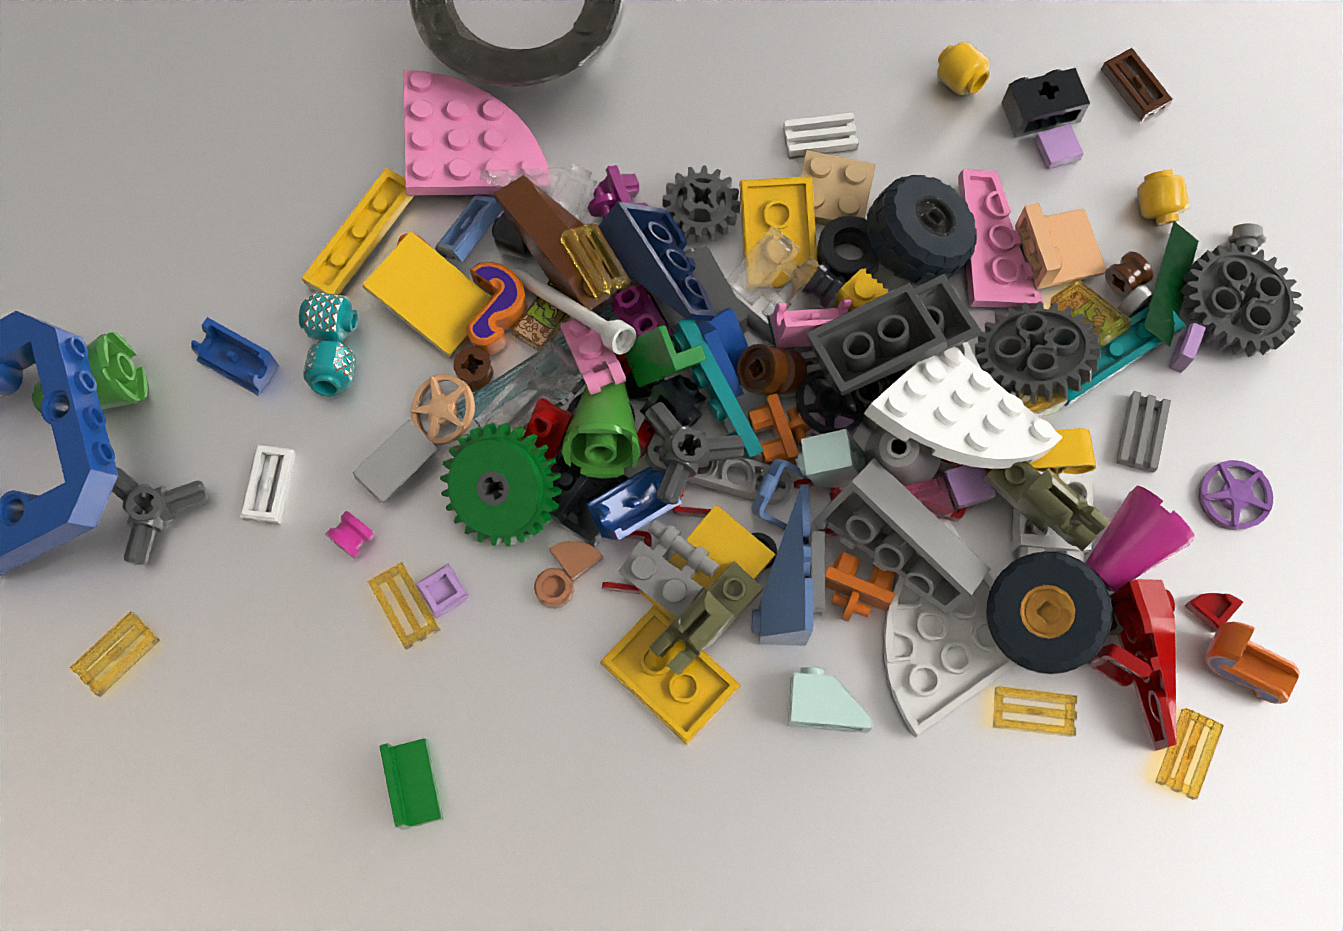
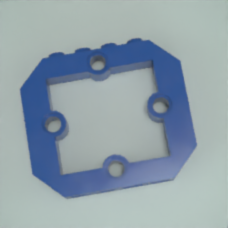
(71, 405)

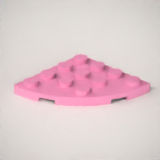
(457, 133)

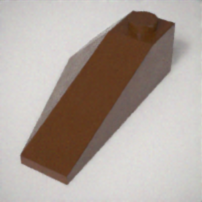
(540, 225)

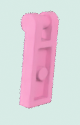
(595, 361)

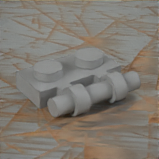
(661, 579)

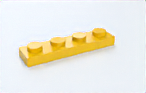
(359, 234)

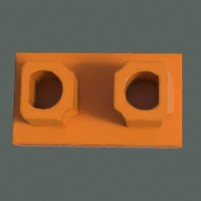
(773, 417)
(873, 593)

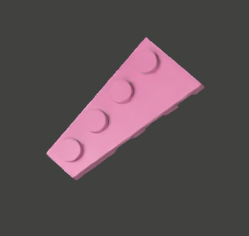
(997, 268)

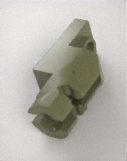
(1048, 502)
(708, 617)

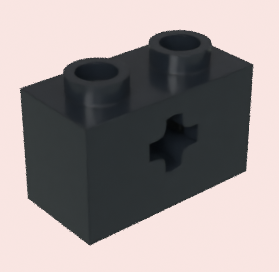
(1045, 102)

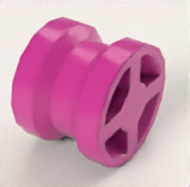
(350, 534)

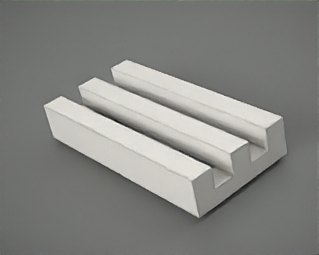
(820, 129)
(262, 515)

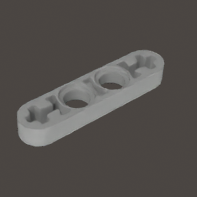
(717, 476)

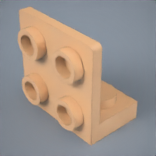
(1059, 246)

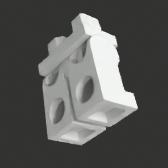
(1030, 539)

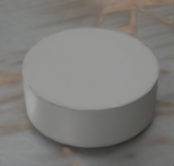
(1136, 301)

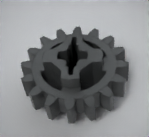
(702, 203)

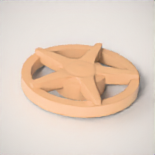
(443, 408)

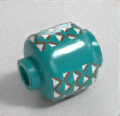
(327, 317)
(329, 368)

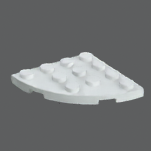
(962, 414)
(936, 656)

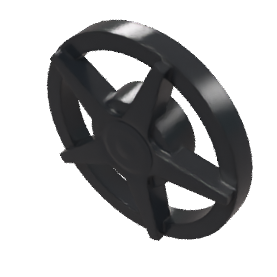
(828, 405)

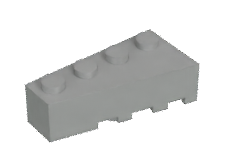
(903, 537)

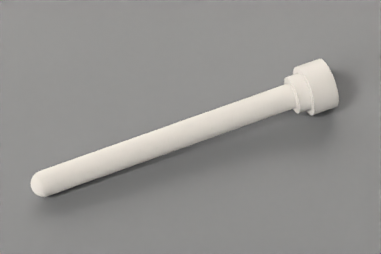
(614, 334)

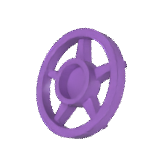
(1236, 495)

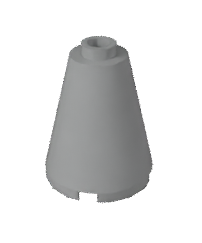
(909, 468)

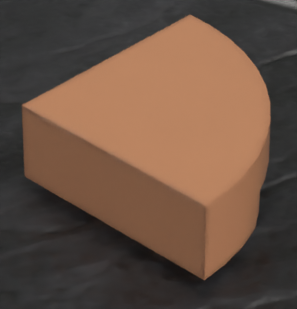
(575, 557)

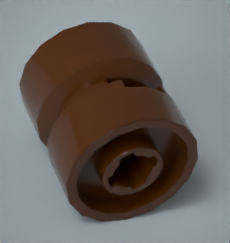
(771, 370)

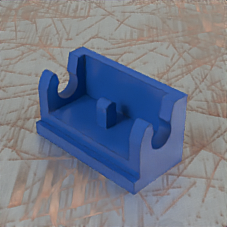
(235, 357)
(628, 505)

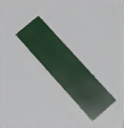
(1167, 292)

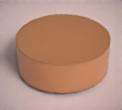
(554, 588)

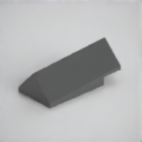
(891, 334)

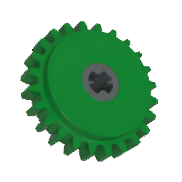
(526, 477)

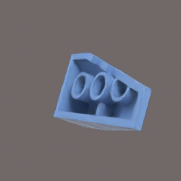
(787, 600)

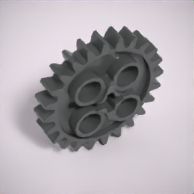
(1266, 305)
(1039, 351)

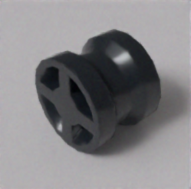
(824, 285)

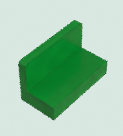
(655, 357)
(411, 784)

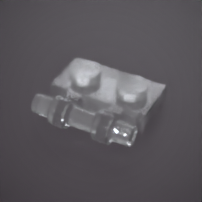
(764, 265)

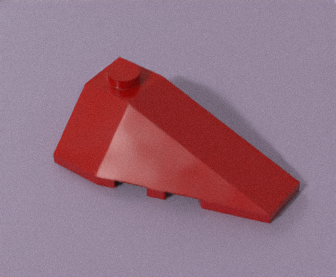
(1149, 633)

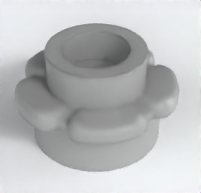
(1247, 234)

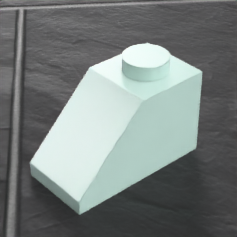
(831, 459)
(824, 703)

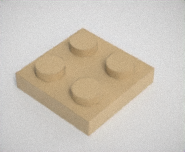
(839, 185)

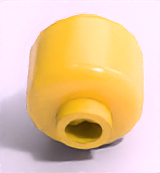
(963, 68)
(1163, 197)

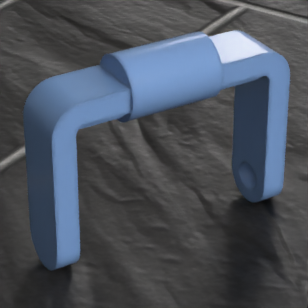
(768, 487)

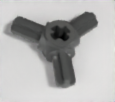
(680, 465)
(145, 524)

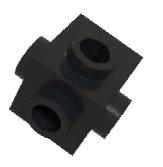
(680, 397)

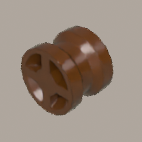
(1129, 274)
(476, 376)

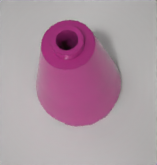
(1138, 539)

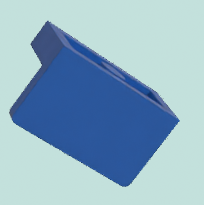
(726, 344)

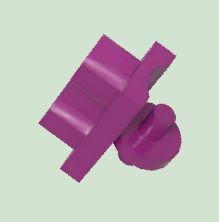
(613, 189)
(638, 310)

